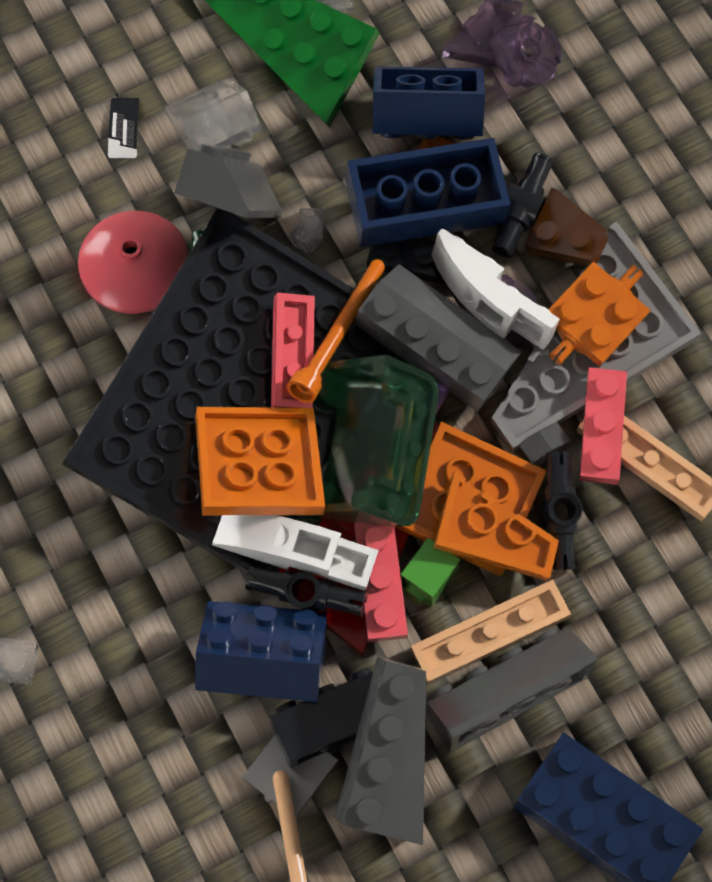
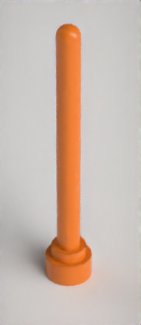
(306, 383)

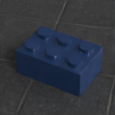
(428, 102)
(261, 651)

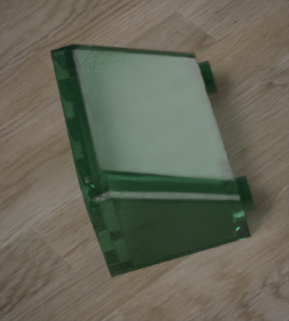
(377, 440)

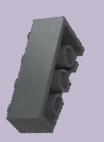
(388, 757)

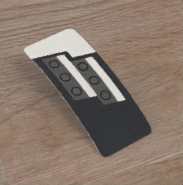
(123, 128)

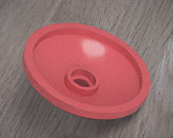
(134, 280)

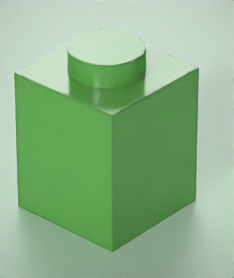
(428, 574)

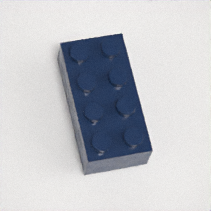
(426, 191)
(606, 815)

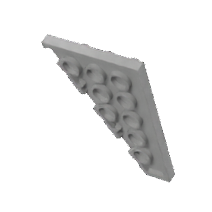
(556, 392)

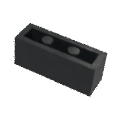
(323, 725)

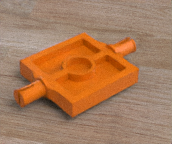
(597, 314)

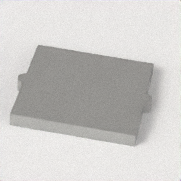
(303, 778)

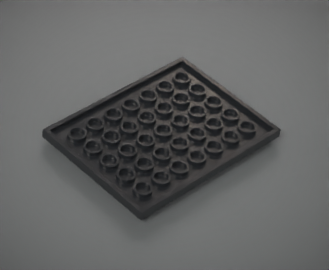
(206, 350)

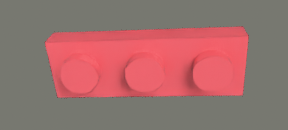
(290, 344)
(603, 426)
(385, 603)

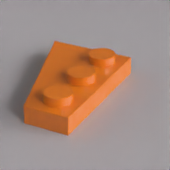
(490, 533)

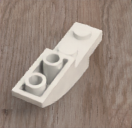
(479, 287)
(297, 545)

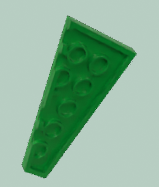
(305, 45)

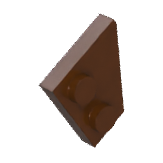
(566, 233)

